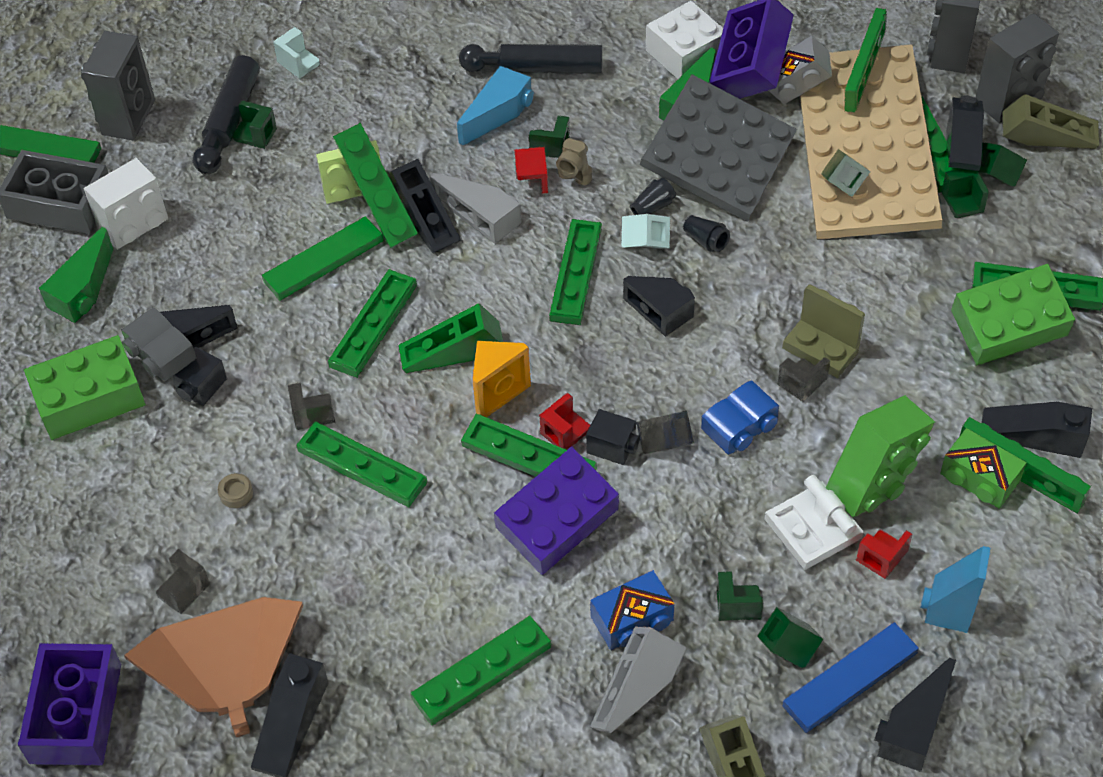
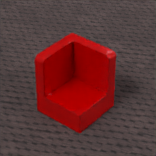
(531, 164)
(561, 424)
(883, 552)

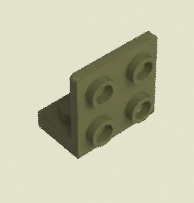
(826, 330)

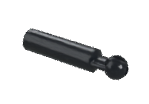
(535, 58)
(225, 114)

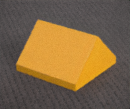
(499, 374)

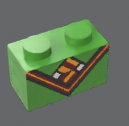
(982, 468)

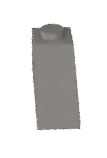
(480, 205)
(642, 672)

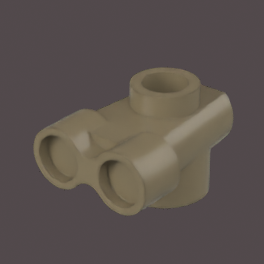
(574, 163)

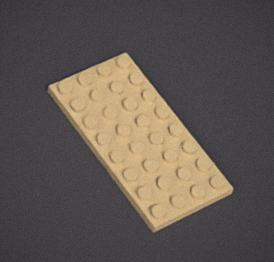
(883, 136)

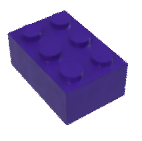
(752, 48)
(556, 510)
(70, 704)

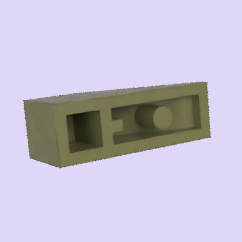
(1045, 124)
(731, 748)

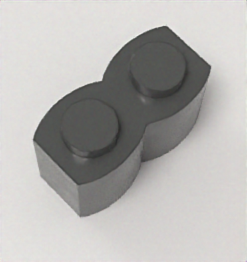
(158, 344)

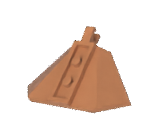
(221, 657)

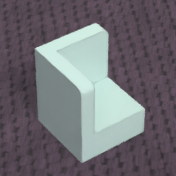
(292, 53)
(645, 231)

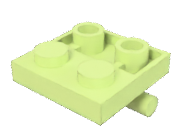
(335, 176)

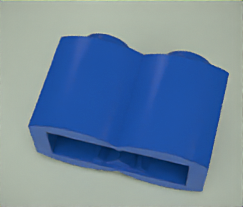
(740, 417)

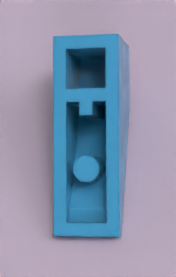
(496, 104)
(956, 592)

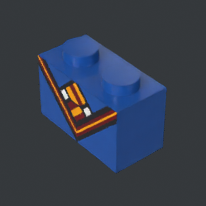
(632, 605)

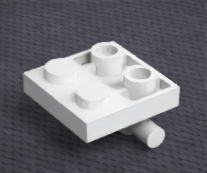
(813, 524)

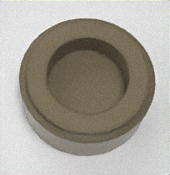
(235, 490)

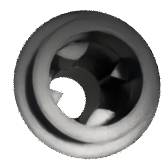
(654, 197)
(708, 233)

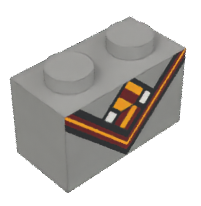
(802, 69)

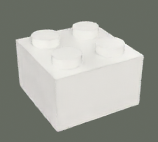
(682, 37)
(126, 202)

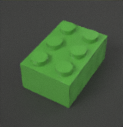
(1012, 314)
(84, 387)
(880, 455)

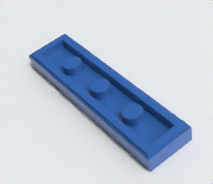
(850, 677)

